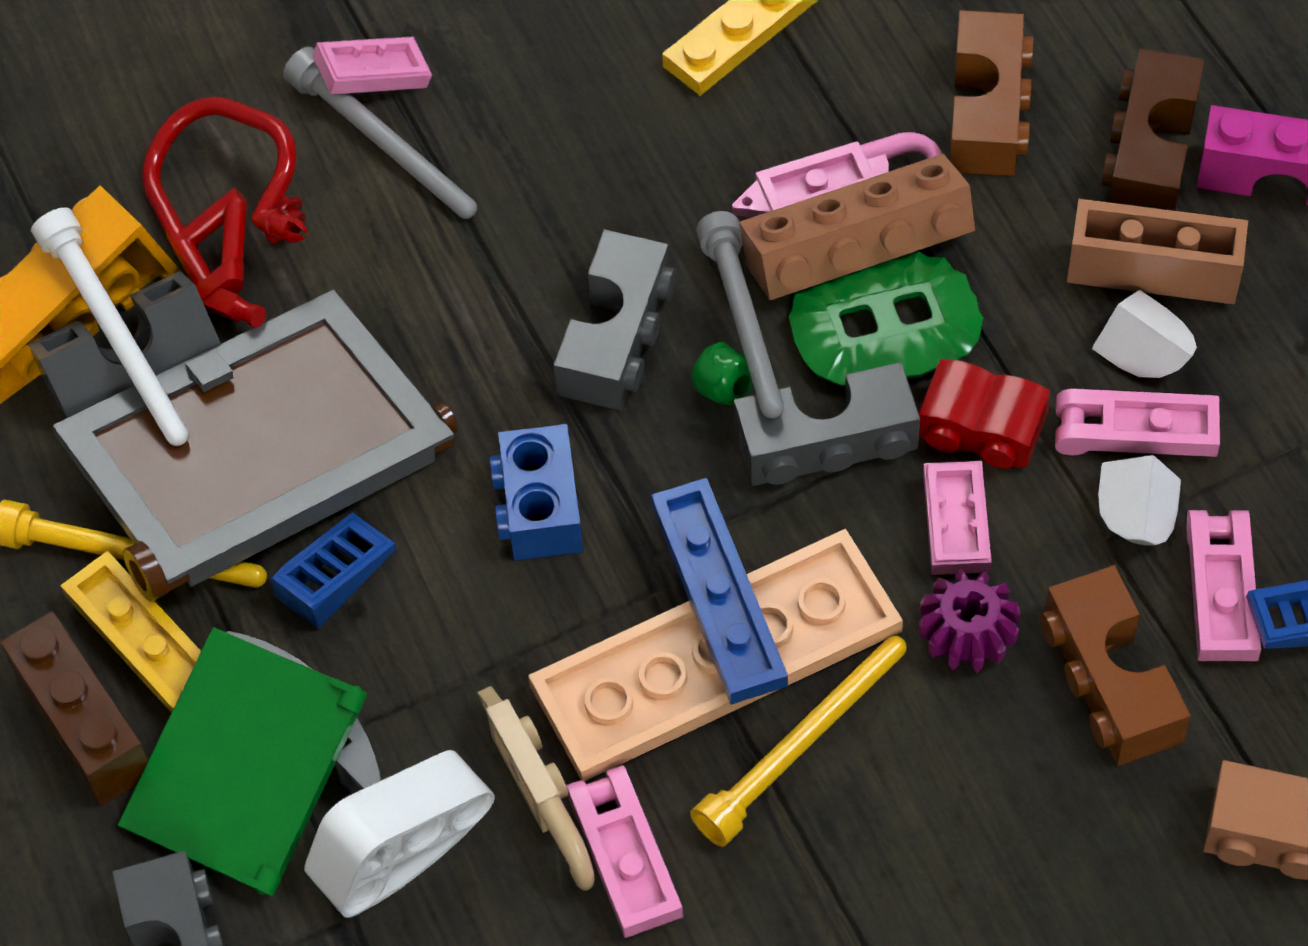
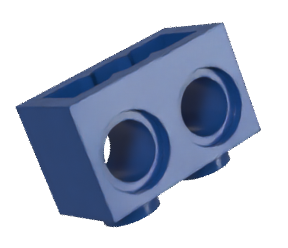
(541, 491)

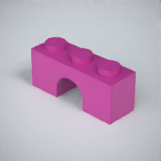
(1251, 145)

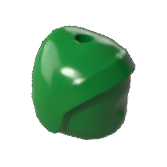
(721, 374)

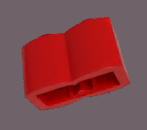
(983, 414)

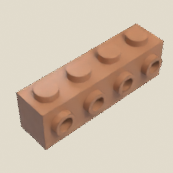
(857, 226)

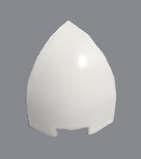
(1145, 338)
(1139, 499)

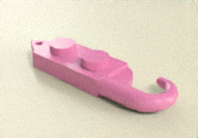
(827, 172)

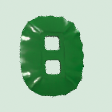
(918, 346)

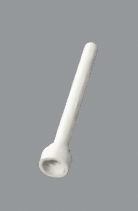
(59, 234)

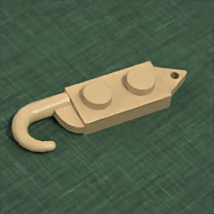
(539, 784)

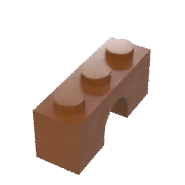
(987, 126)
(1129, 710)

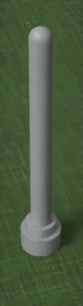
(306, 78)
(722, 242)

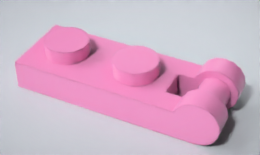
(1137, 423)
(1220, 586)
(625, 853)

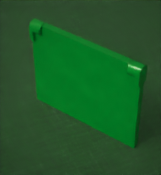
(243, 760)

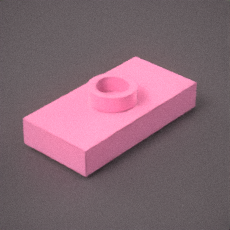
(371, 65)
(956, 517)

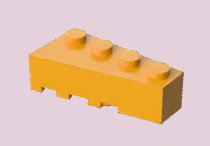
(43, 297)

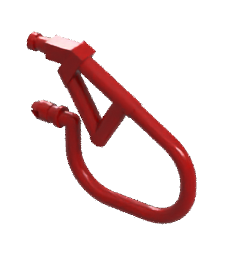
(220, 288)

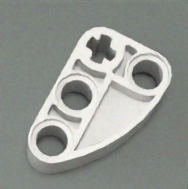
(394, 831)

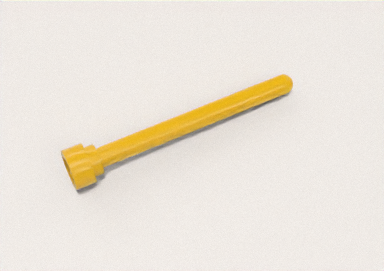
(23, 527)
(722, 814)

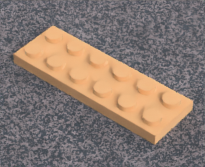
(662, 678)

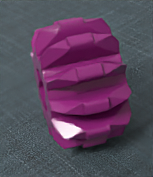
(987, 634)

